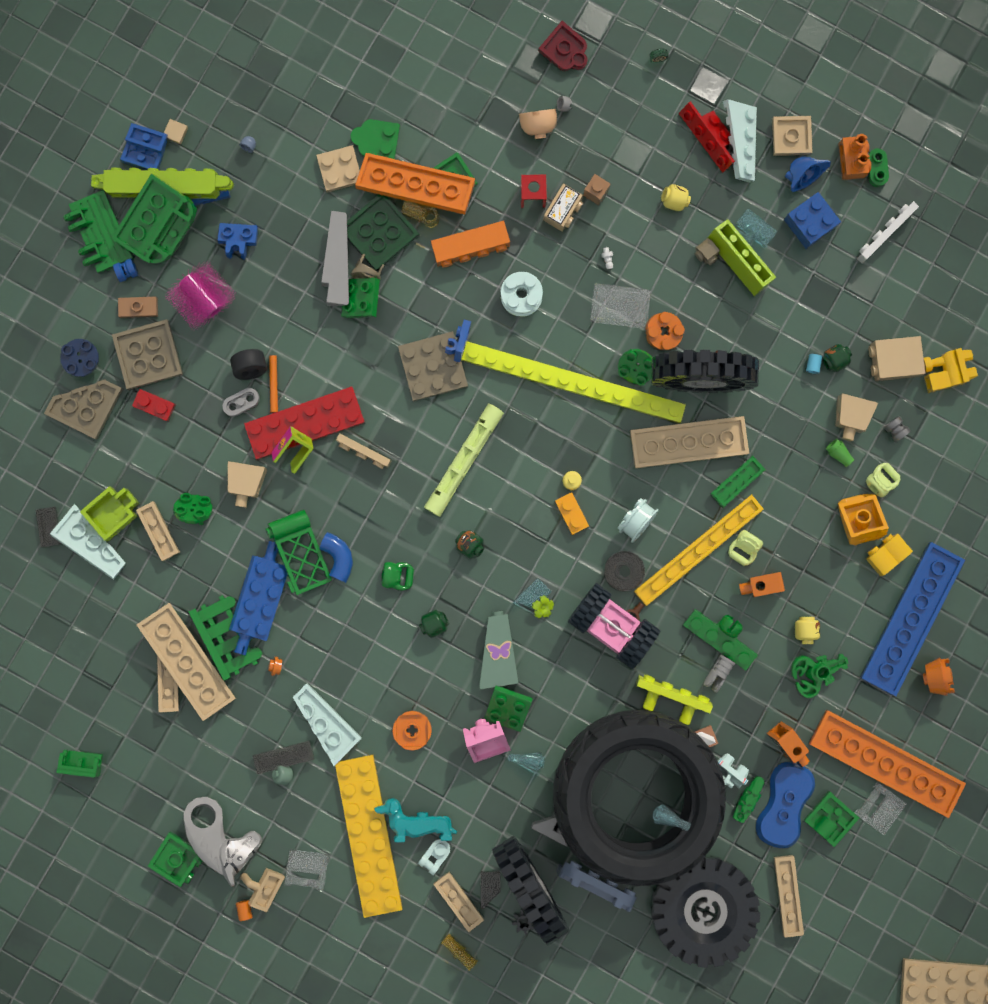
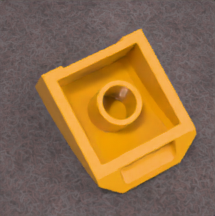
(862, 518)

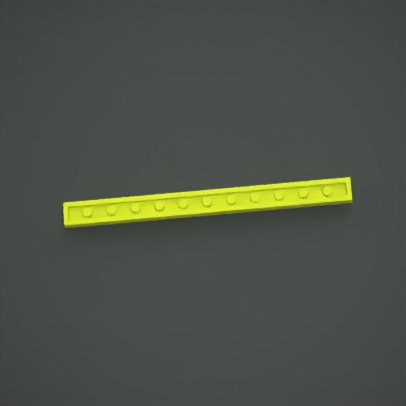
(573, 382)

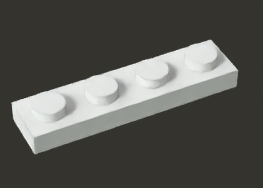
(879, 238)

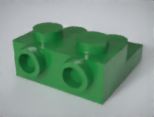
(175, 860)

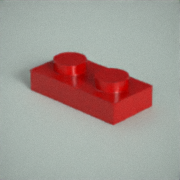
(153, 405)

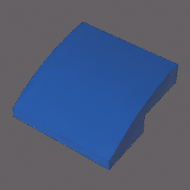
(144, 147)

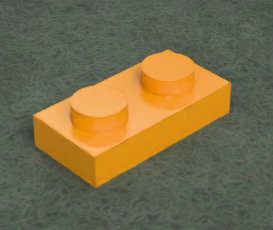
(571, 513)

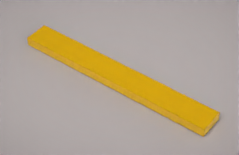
(698, 550)

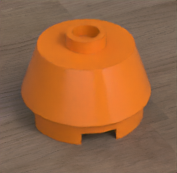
(939, 677)

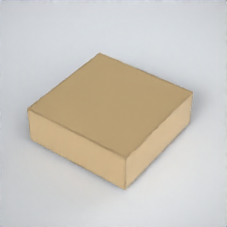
(176, 131)

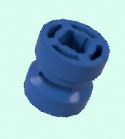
(127, 267)

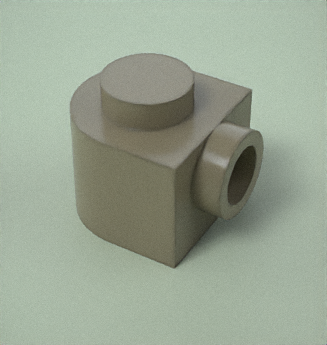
(707, 252)

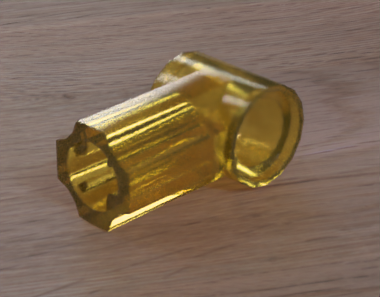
(419, 213)

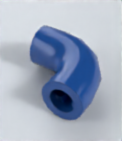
(341, 555)

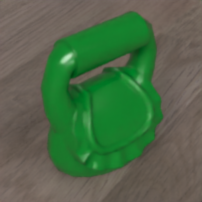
(392, 575)

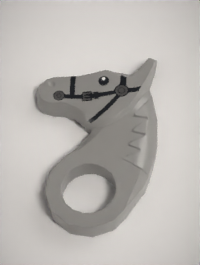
(212, 847)

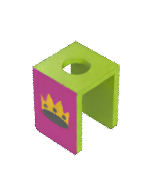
(293, 434)

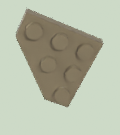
(85, 407)

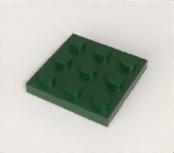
(380, 231)

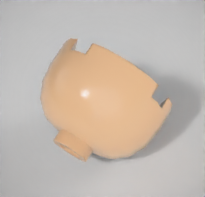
(538, 122)

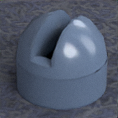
(248, 144)

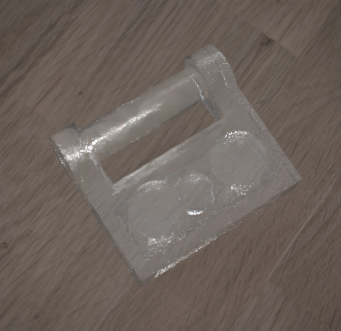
(885, 813)
(308, 863)

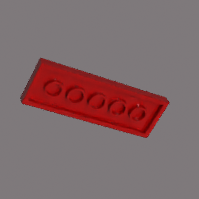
(313, 418)

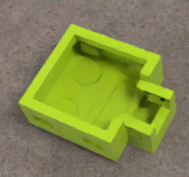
(111, 512)

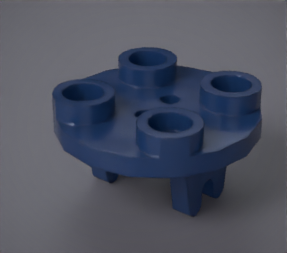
(70, 359)

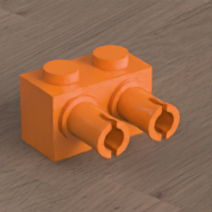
(854, 157)

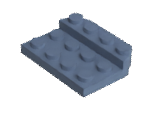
(590, 881)

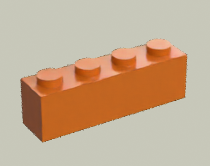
(470, 244)

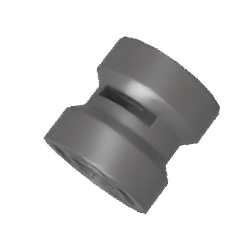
(897, 429)

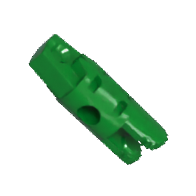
(748, 801)

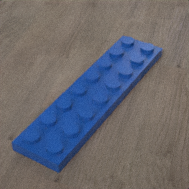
(912, 619)

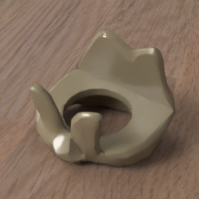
(360, 270)

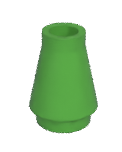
(839, 452)

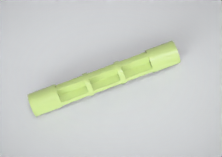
(469, 451)

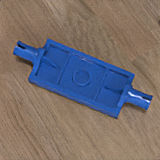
(258, 599)

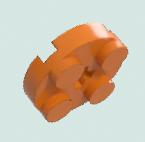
(654, 331)
(404, 738)

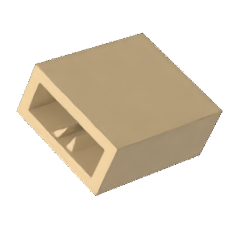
(897, 358)

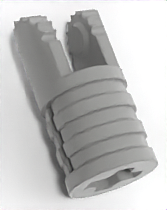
(720, 670)

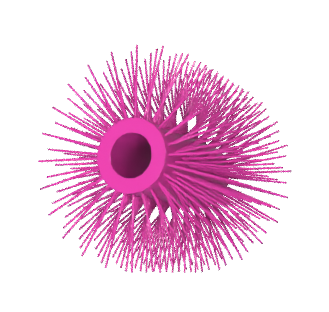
(200, 294)

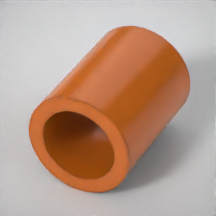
(244, 910)

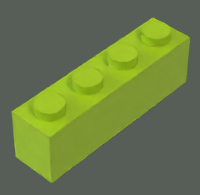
(741, 257)

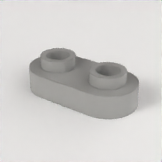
(241, 402)

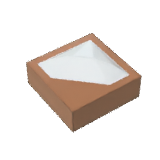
(707, 735)

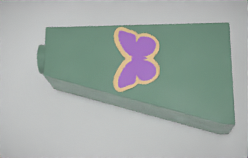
(498, 656)

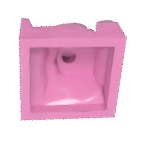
(485, 740)

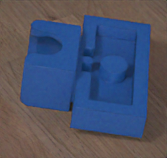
(237, 238)

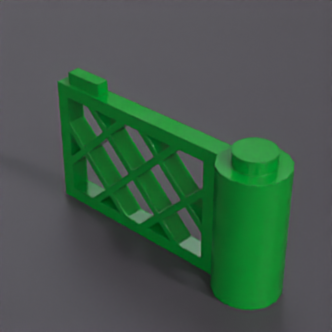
(287, 529)

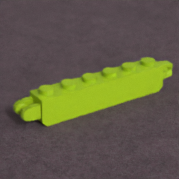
(191, 183)

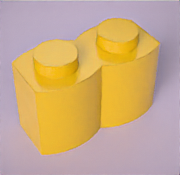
(888, 554)

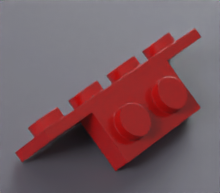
(710, 133)

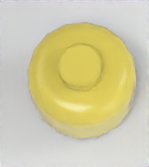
(572, 480)

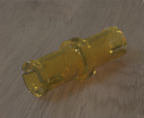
(459, 952)

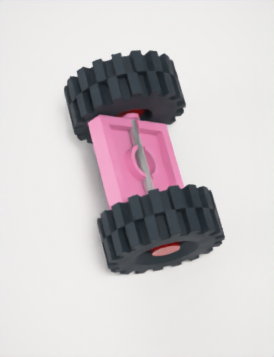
(614, 626)

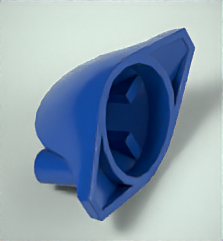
(805, 171)

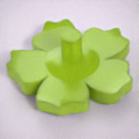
(542, 607)

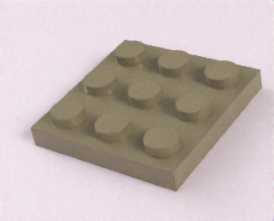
(147, 354)
(430, 368)

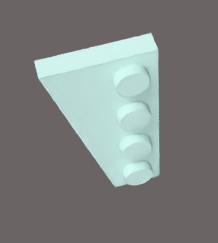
(743, 138)
(85, 541)
(329, 727)

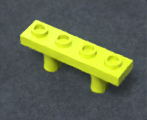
(666, 689)

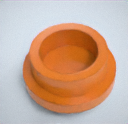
(275, 666)

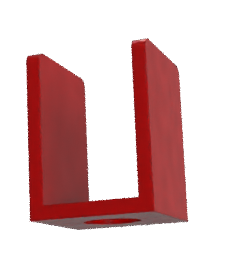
(526, 194)

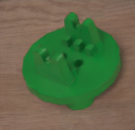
(628, 363)
(192, 508)

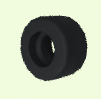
(248, 364)

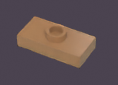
(137, 307)

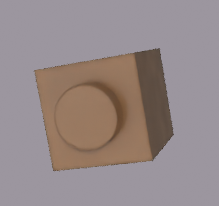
(596, 189)

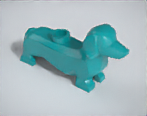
(414, 825)

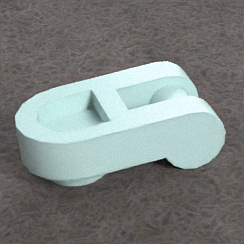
(440, 851)

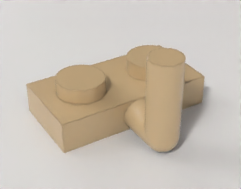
(265, 890)

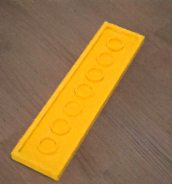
(368, 836)

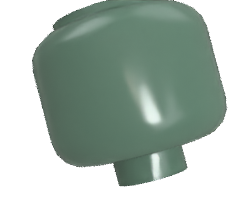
(282, 775)

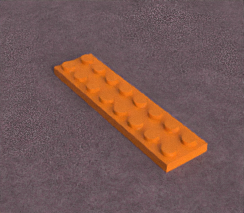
(887, 763)

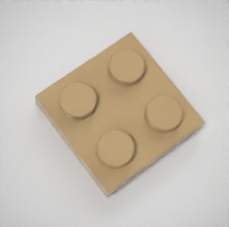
(792, 135)
(339, 168)

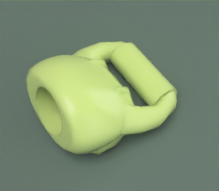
(879, 483)
(747, 543)

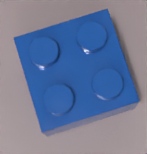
(812, 220)

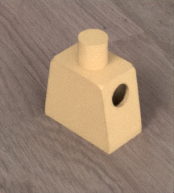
(853, 415)
(245, 481)

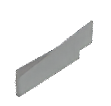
(336, 261)

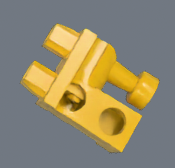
(953, 372)

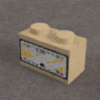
(563, 207)

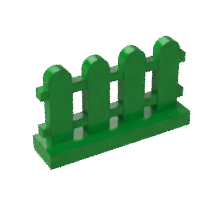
(216, 631)

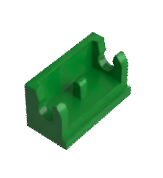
(79, 763)

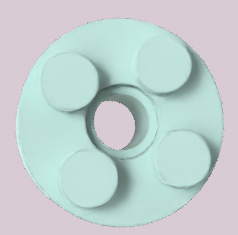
(521, 282)
(637, 520)

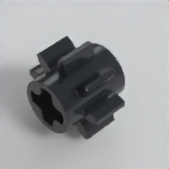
(524, 927)

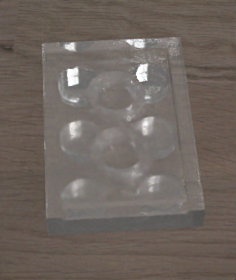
(620, 305)

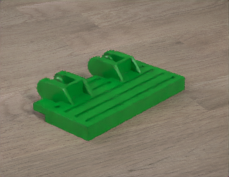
(101, 225)

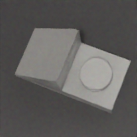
(546, 827)

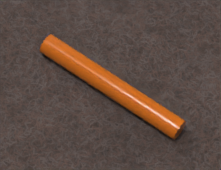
(273, 384)

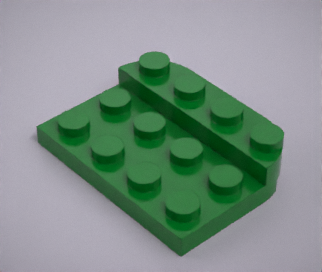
(156, 221)

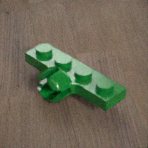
(722, 637)

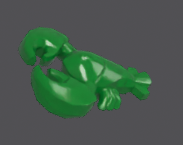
(817, 672)

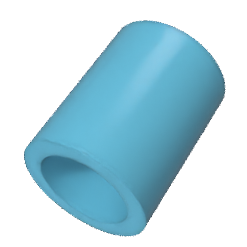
(814, 363)

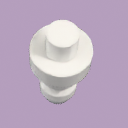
(607, 257)

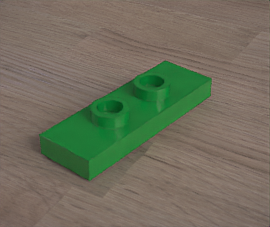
(737, 481)

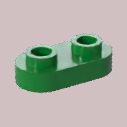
(878, 166)

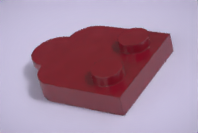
(565, 48)

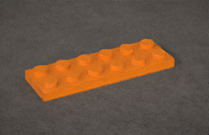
(415, 183)

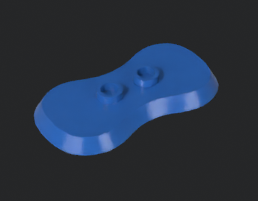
(789, 791)

